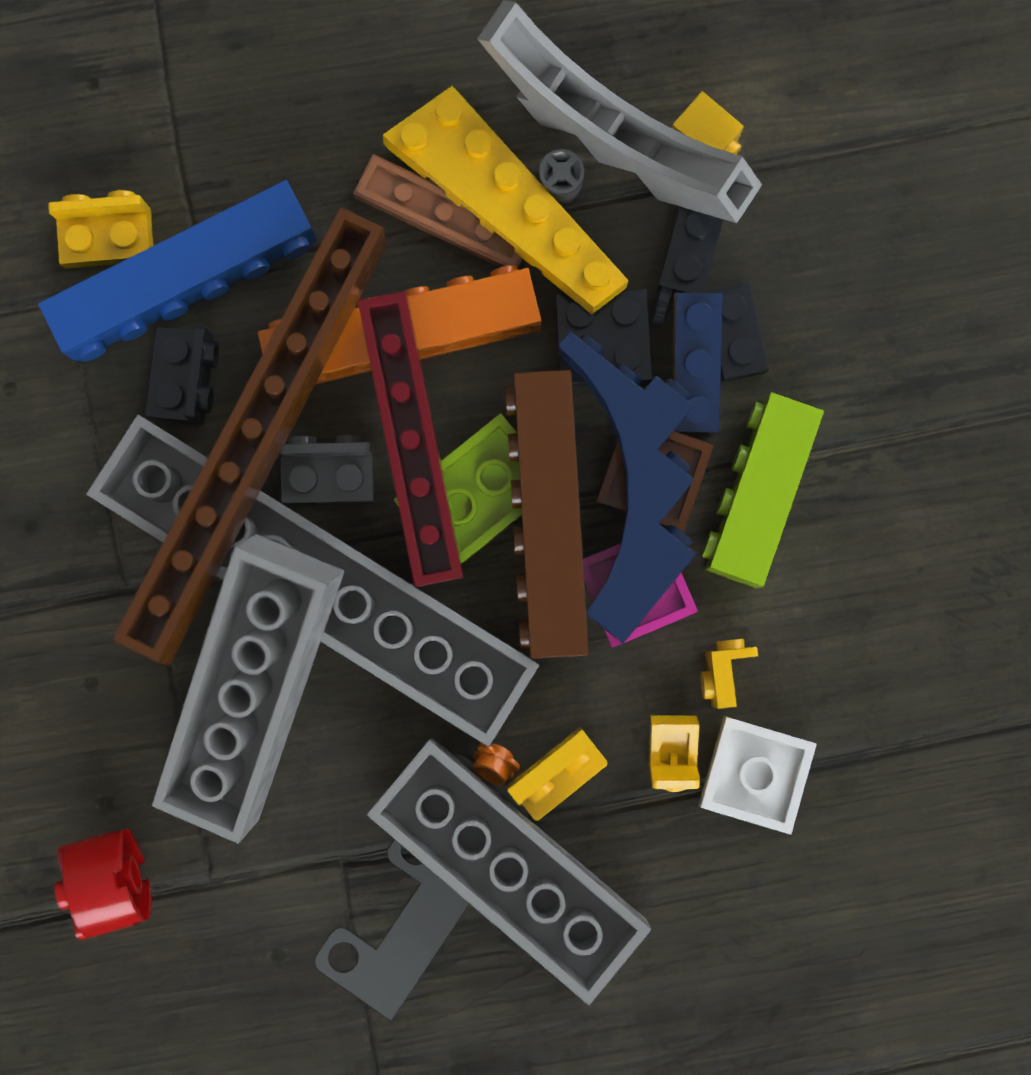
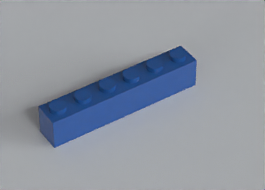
(178, 273)

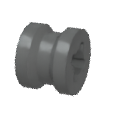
(562, 166)

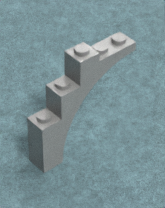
(611, 129)

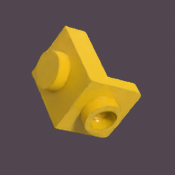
(718, 680)
(674, 752)

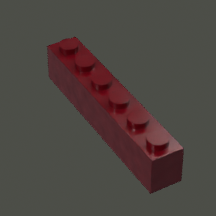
(410, 438)

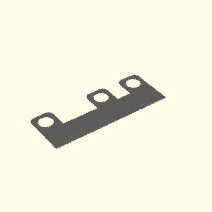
(389, 973)

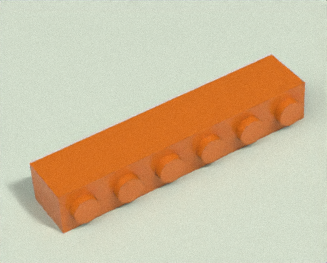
(445, 319)

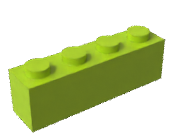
(763, 489)

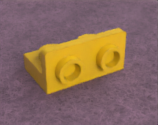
(101, 228)
(557, 774)

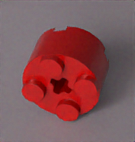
(103, 883)

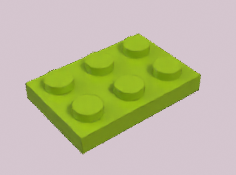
(480, 487)

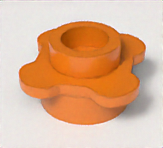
(494, 764)

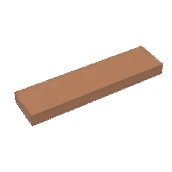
(428, 209)

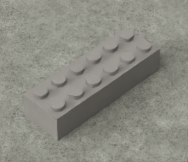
(247, 686)
(510, 870)

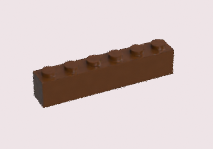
(549, 515)

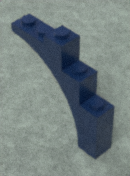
(642, 422)

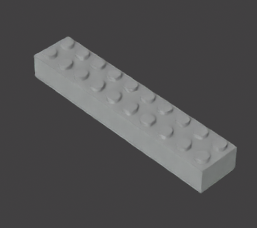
(375, 615)

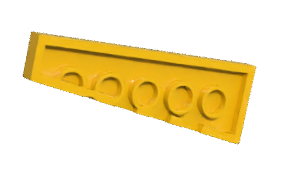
(480, 172)

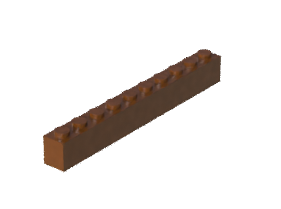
(252, 439)

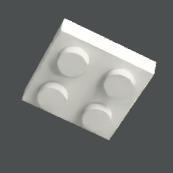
(757, 775)

